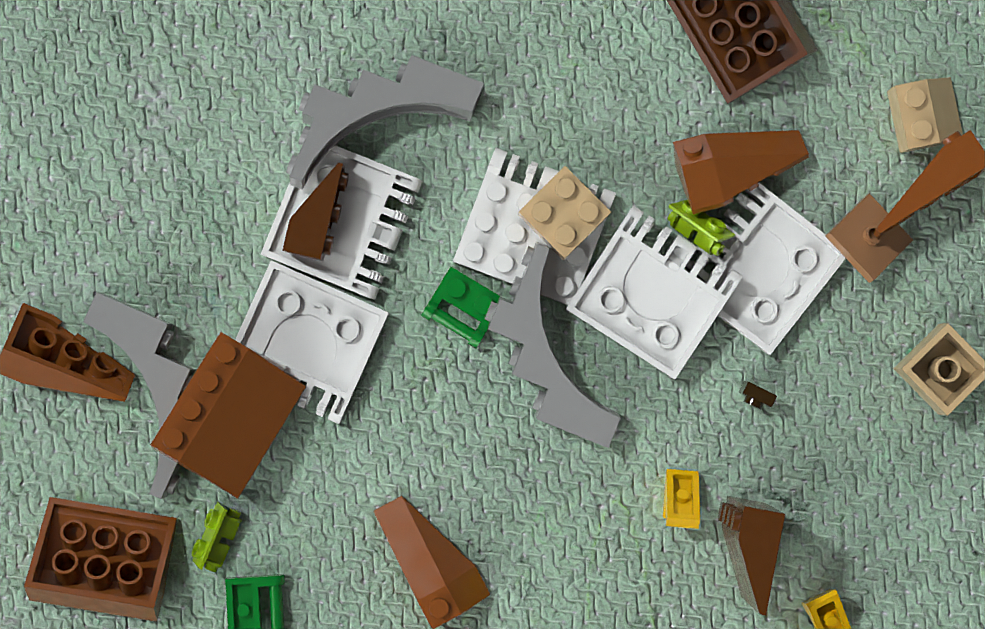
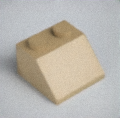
(923, 113)

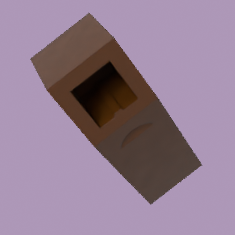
(311, 224)

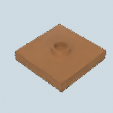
(858, 244)

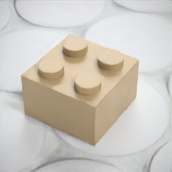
(564, 213)
(942, 369)

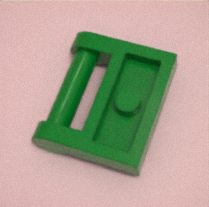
(468, 297)
(245, 603)

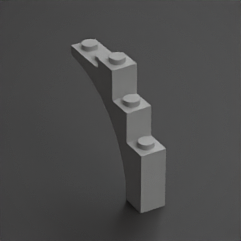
(334, 116)
(143, 339)
(562, 401)

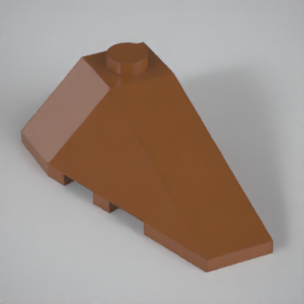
(725, 164)
(950, 169)
(53, 358)
(435, 569)

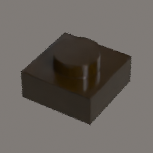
(756, 395)

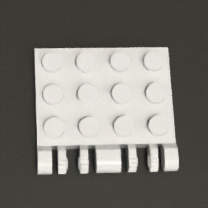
(358, 224)
(499, 237)
(781, 264)
(650, 298)
(312, 334)

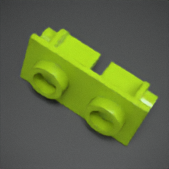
(710, 230)
(209, 548)

